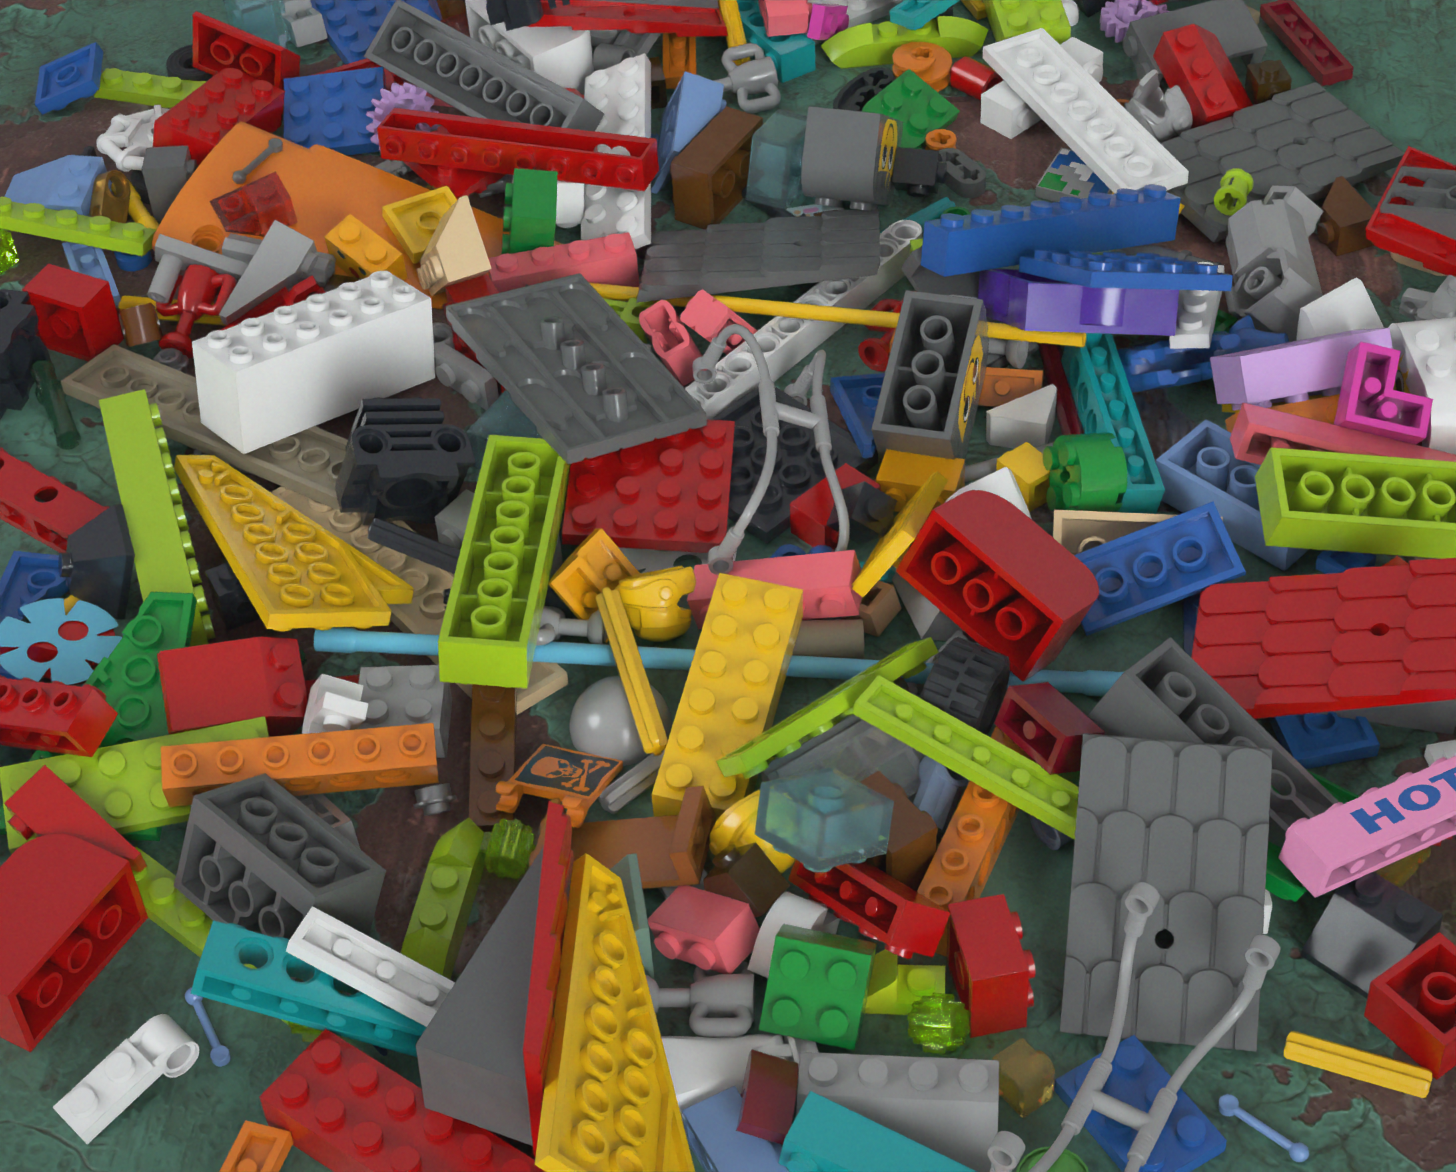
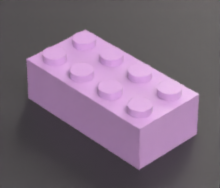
(1289, 369)

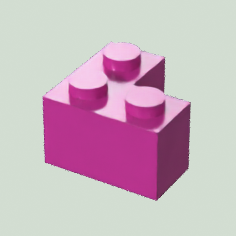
(1370, 402)

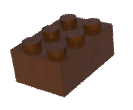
(714, 169)

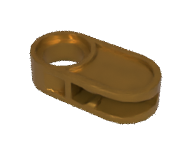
(104, 202)

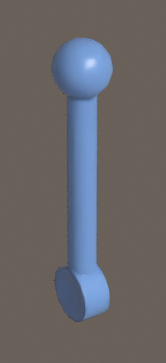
(219, 1054)
(1229, 1107)

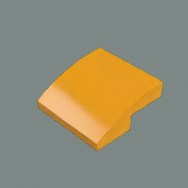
(588, 570)

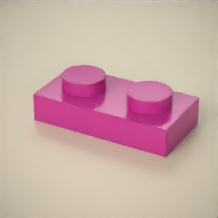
(827, 21)

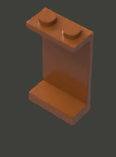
(667, 847)

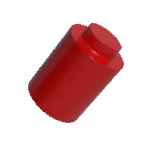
(973, 77)

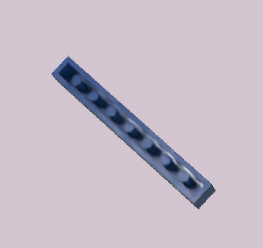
(1074, 224)

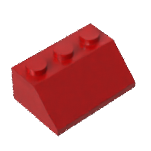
(222, 46)
(1202, 70)

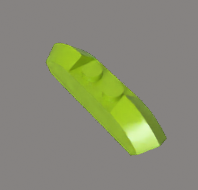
(876, 43)
(446, 899)

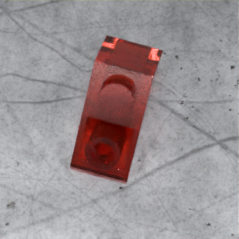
(255, 207)

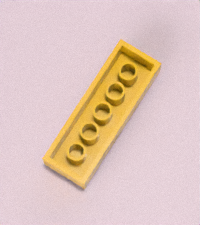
(729, 690)

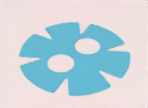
(45, 620)

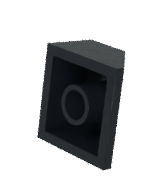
(1369, 931)

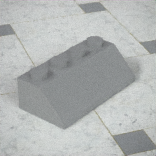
(927, 1099)

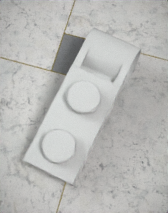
(126, 1073)

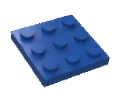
(333, 109)

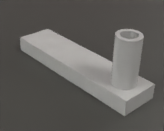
(176, 256)

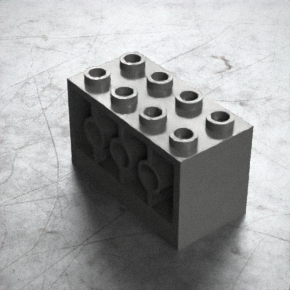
(268, 858)

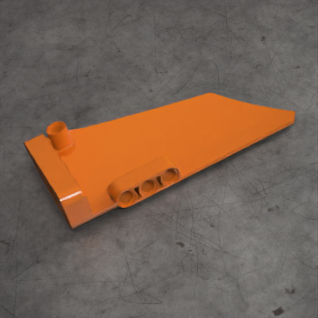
(322, 190)

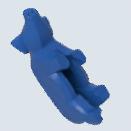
(1157, 366)

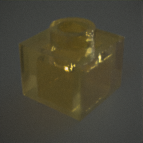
(1025, 1077)

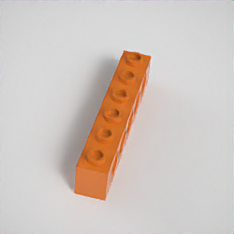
(305, 762)
(970, 845)

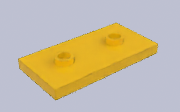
(895, 544)

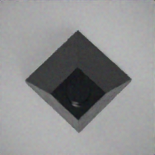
(100, 562)

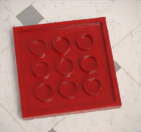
(656, 492)

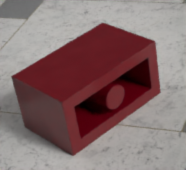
(1045, 726)

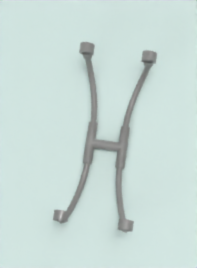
(721, 557)
(1141, 901)

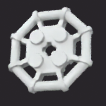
(133, 132)

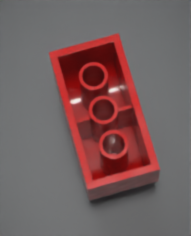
(1000, 579)
(60, 925)

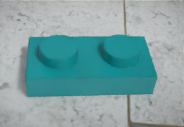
(915, 13)

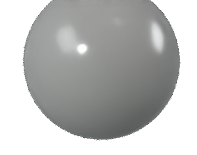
(604, 723)

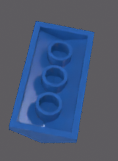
(1159, 566)

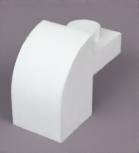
(334, 706)
(792, 911)

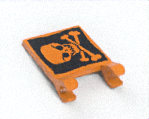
(562, 774)

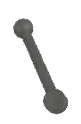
(275, 146)

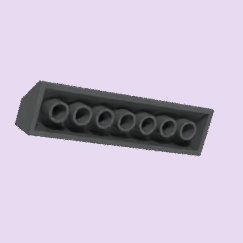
(472, 74)

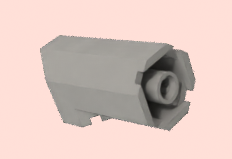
(1270, 266)

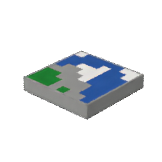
(1069, 177)

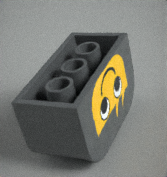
(849, 157)
(933, 376)

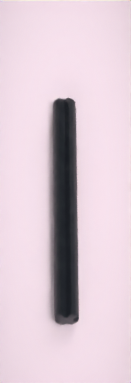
(434, 553)

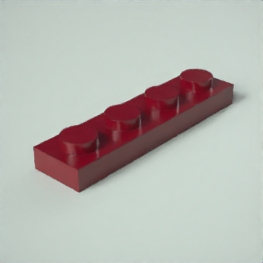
(1306, 42)

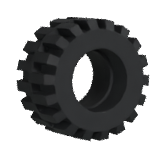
(968, 683)

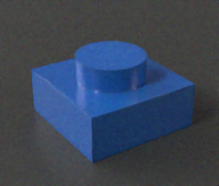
(1339, 561)

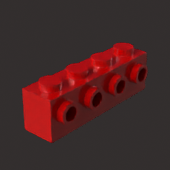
(53, 716)
(878, 905)

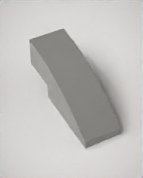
(303, 22)

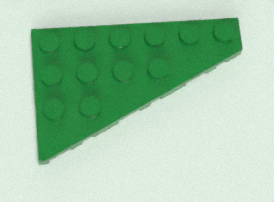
(133, 678)

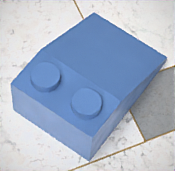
(685, 117)
(59, 183)

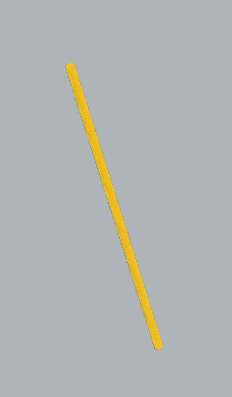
(841, 315)

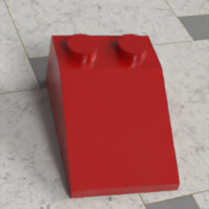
(234, 684)

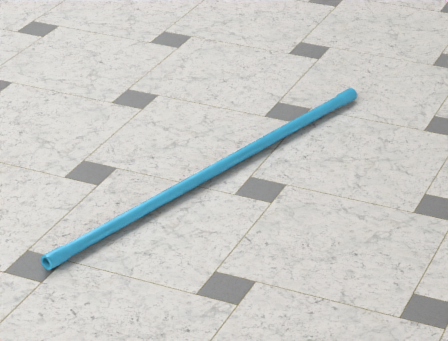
(353, 640)

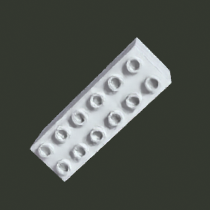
(313, 360)

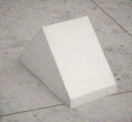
(1023, 419)

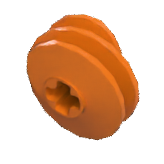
(926, 60)

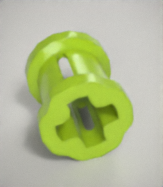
(1239, 189)

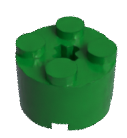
(1085, 473)

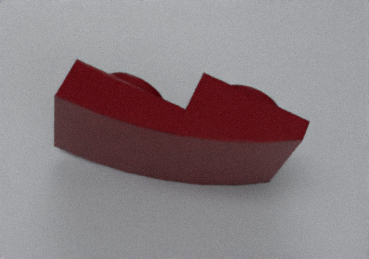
(768, 1097)

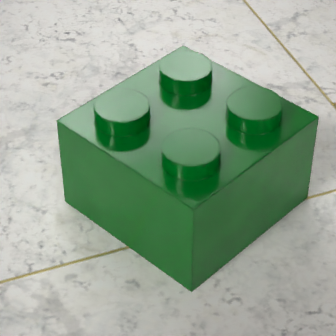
(532, 211)
(817, 986)

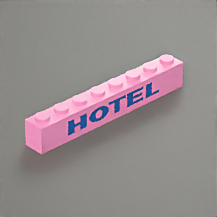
(1373, 829)

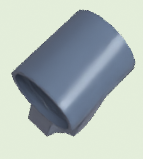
(938, 792)

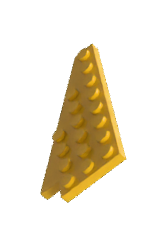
(285, 560)
(607, 1070)

